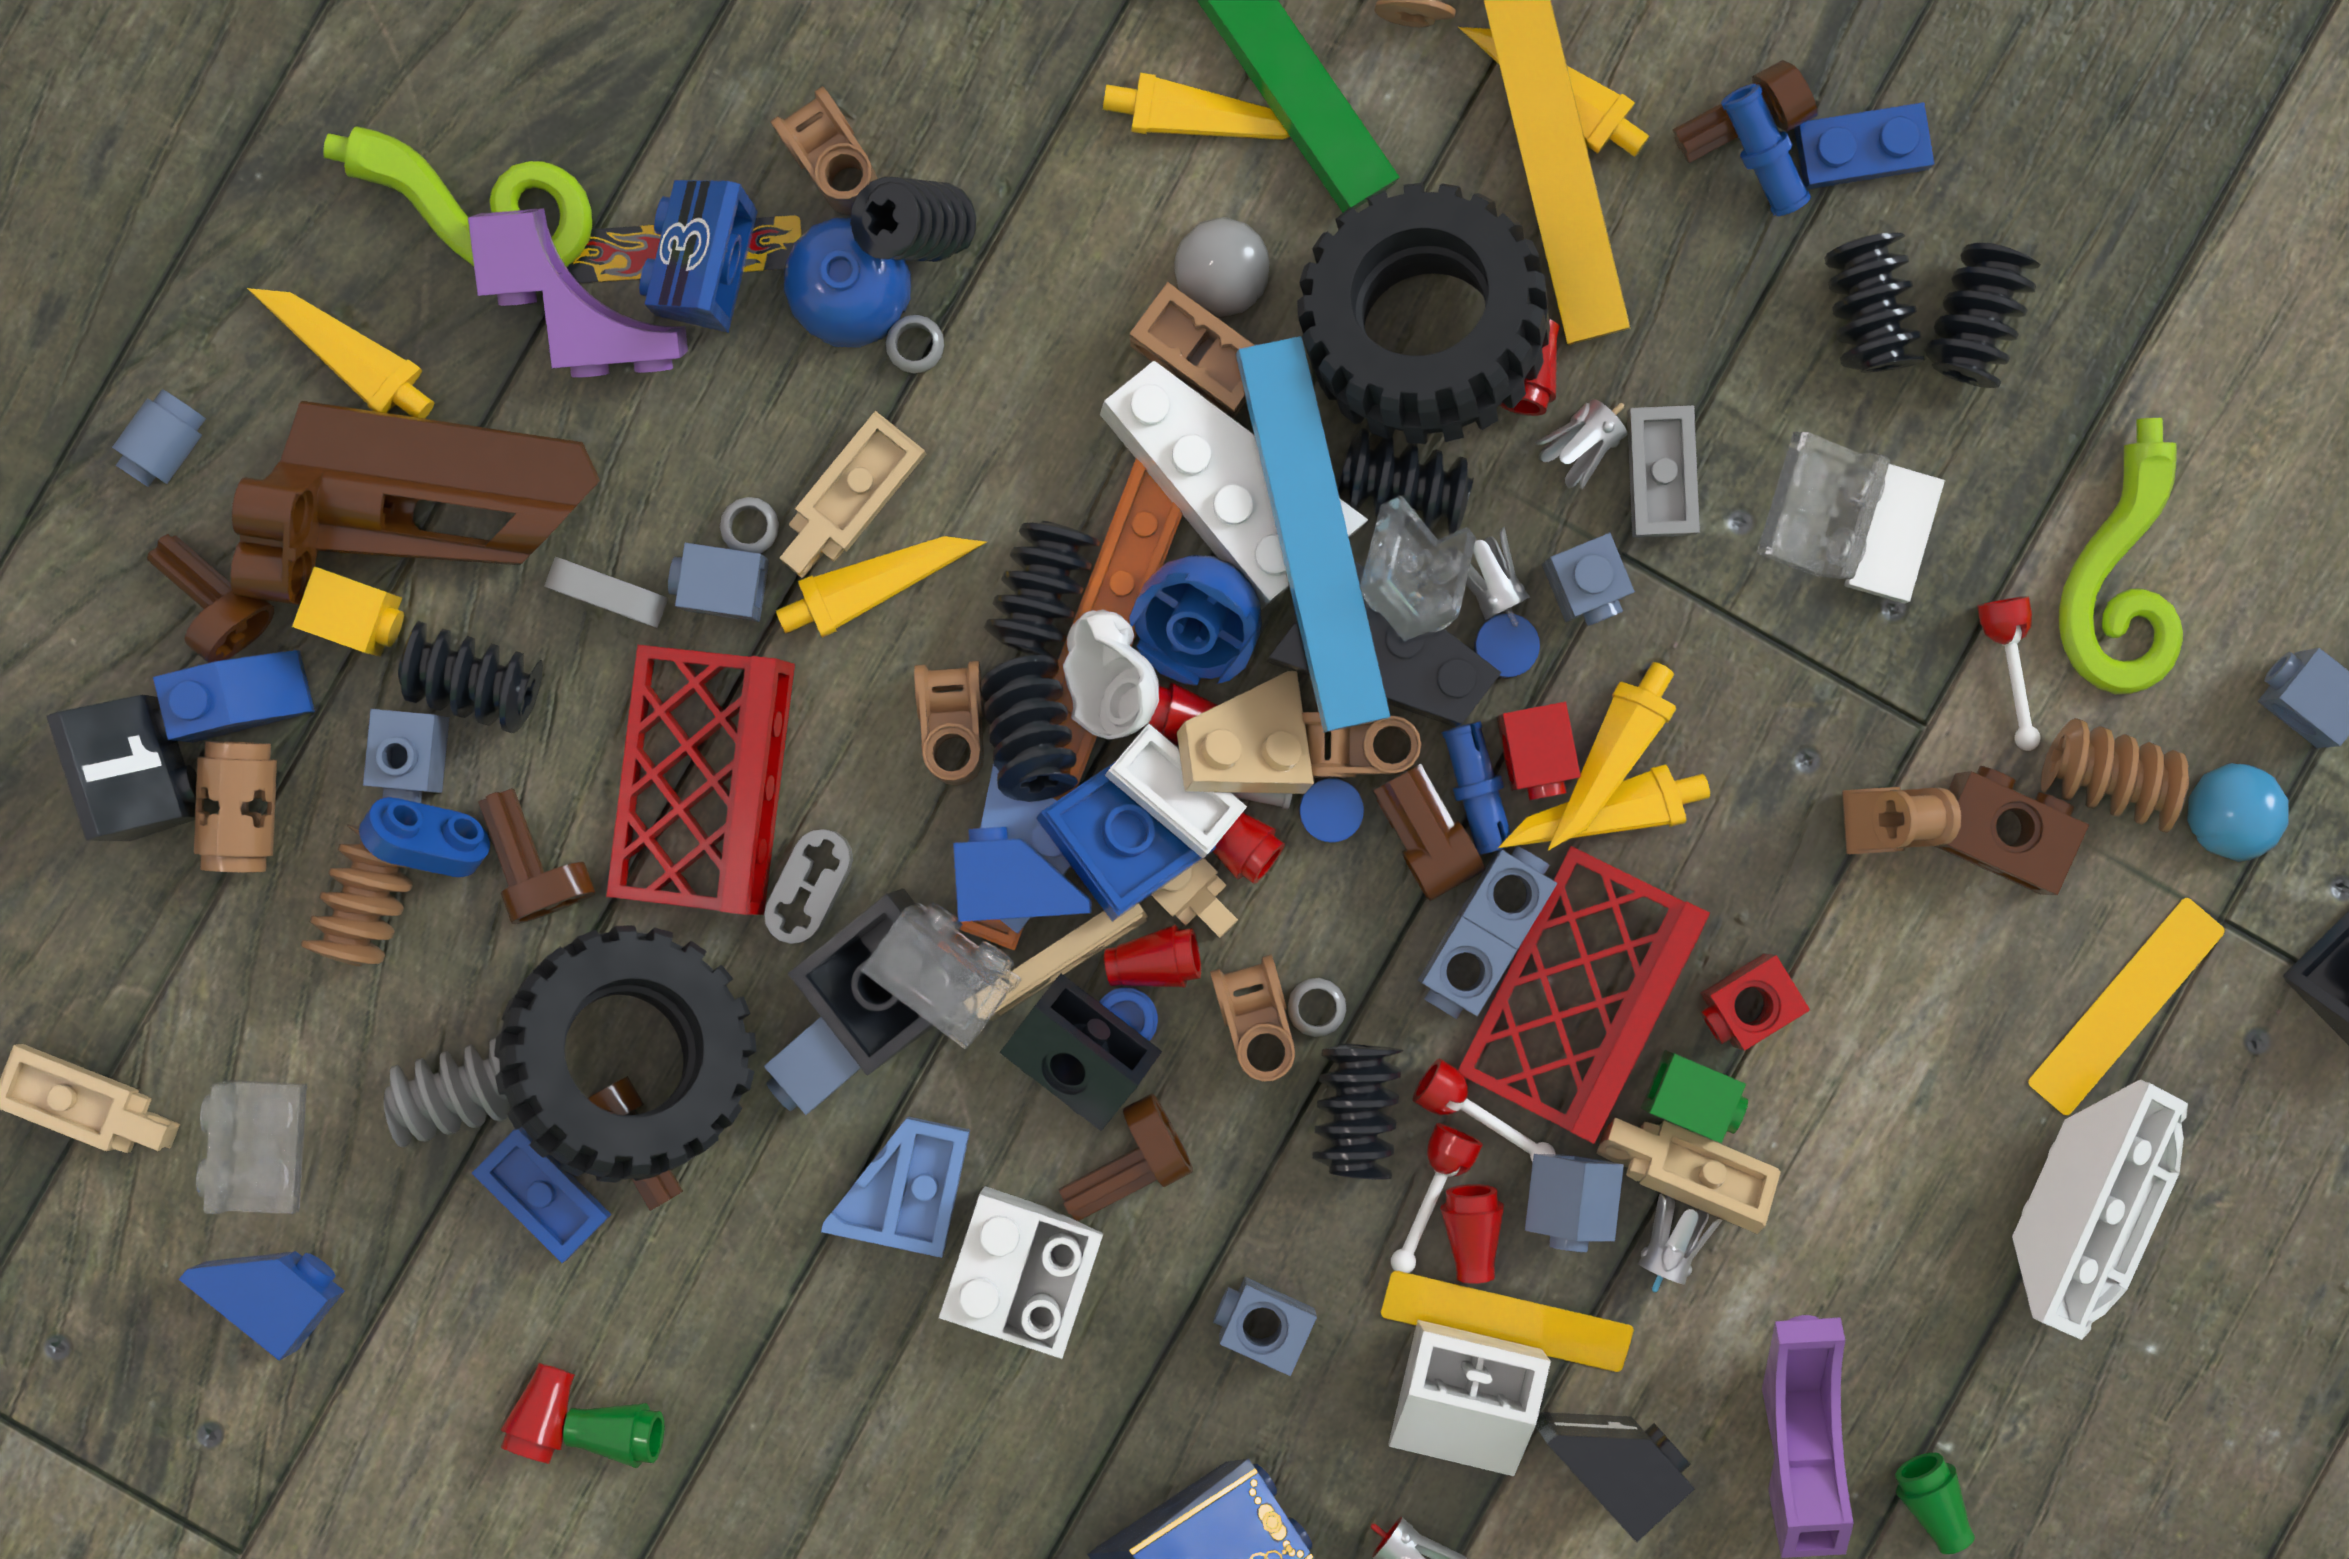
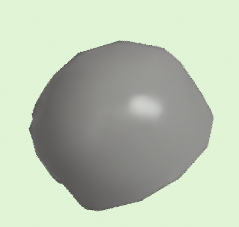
(1222, 266)

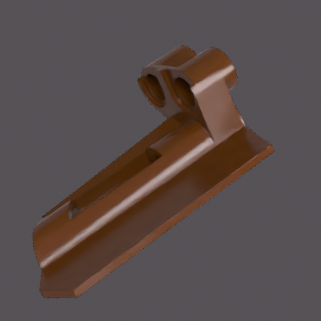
(354, 486)

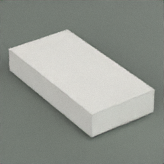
(1898, 535)
(1154, 779)

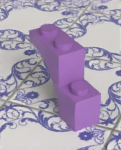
(518, 258)
(1806, 1434)

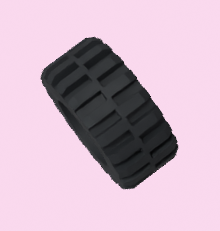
(1412, 238)
(695, 1004)

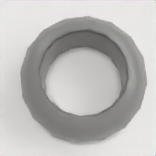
(912, 322)
(744, 504)
(1333, 1023)

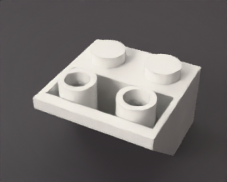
(1021, 1272)
(1469, 1398)

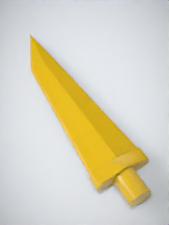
(1599, 108)
(1182, 109)
(362, 364)
(855, 589)
(1623, 737)
(1637, 803)

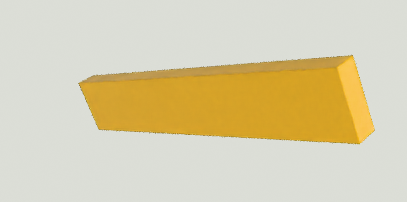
(1558, 168)

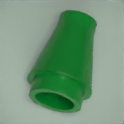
(619, 1433)
(1935, 1499)

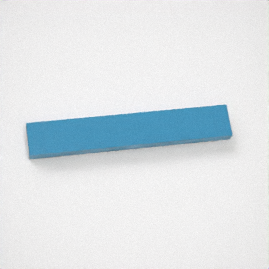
(1312, 534)

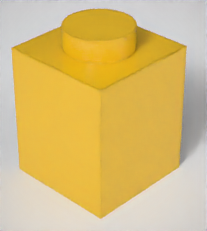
(349, 612)

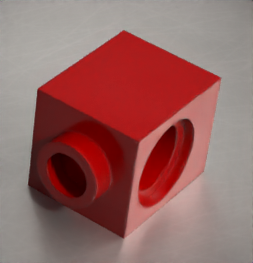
(1539, 749)
(1780, 998)

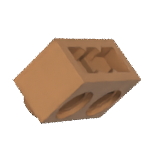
(1193, 348)

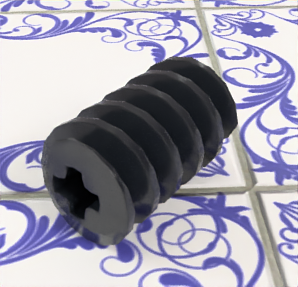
(912, 219)
(1872, 304)
(1979, 313)
(1422, 485)
(1040, 587)
(466, 680)
(1027, 728)
(1357, 1111)

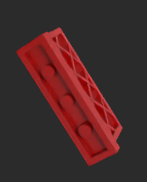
(753, 786)
(1633, 1020)

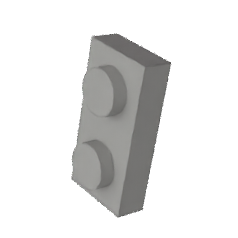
(1663, 471)

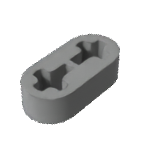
(606, 592)
(795, 878)

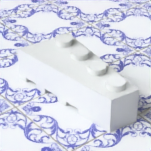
(1207, 470)

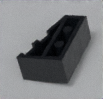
(1422, 675)

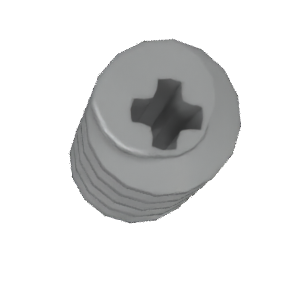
(444, 1097)

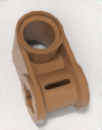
(824, 146)
(950, 716)
(1353, 748)
(1898, 818)
(1255, 1013)

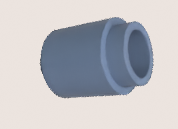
(158, 439)

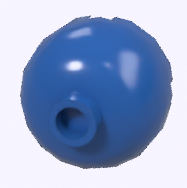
(841, 289)
(1197, 619)

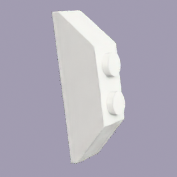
(2098, 1204)

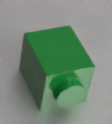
(1696, 1097)

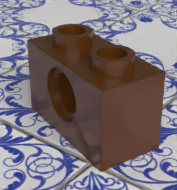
(2046, 840)

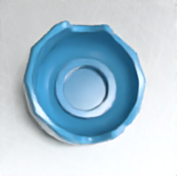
(2238, 812)

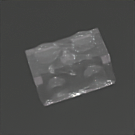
(1823, 507)
(1413, 574)
(942, 972)
(252, 1147)

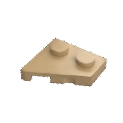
(1249, 743)

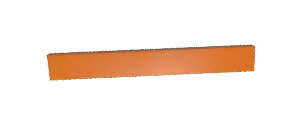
(1128, 558)

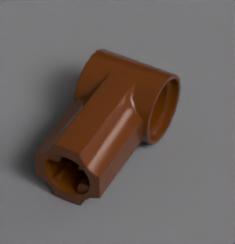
(1434, 844)

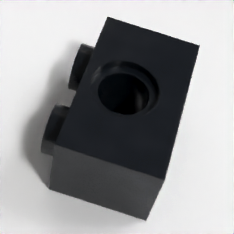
(1081, 1052)

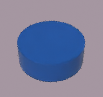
(1508, 647)
(1331, 810)
(1133, 1008)

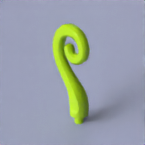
(394, 164)
(2146, 489)

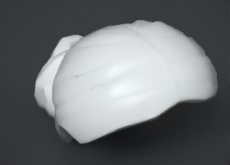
(1107, 678)

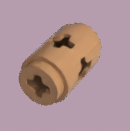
(234, 777)

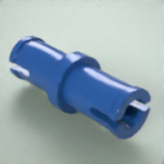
(1766, 150)
(1477, 786)

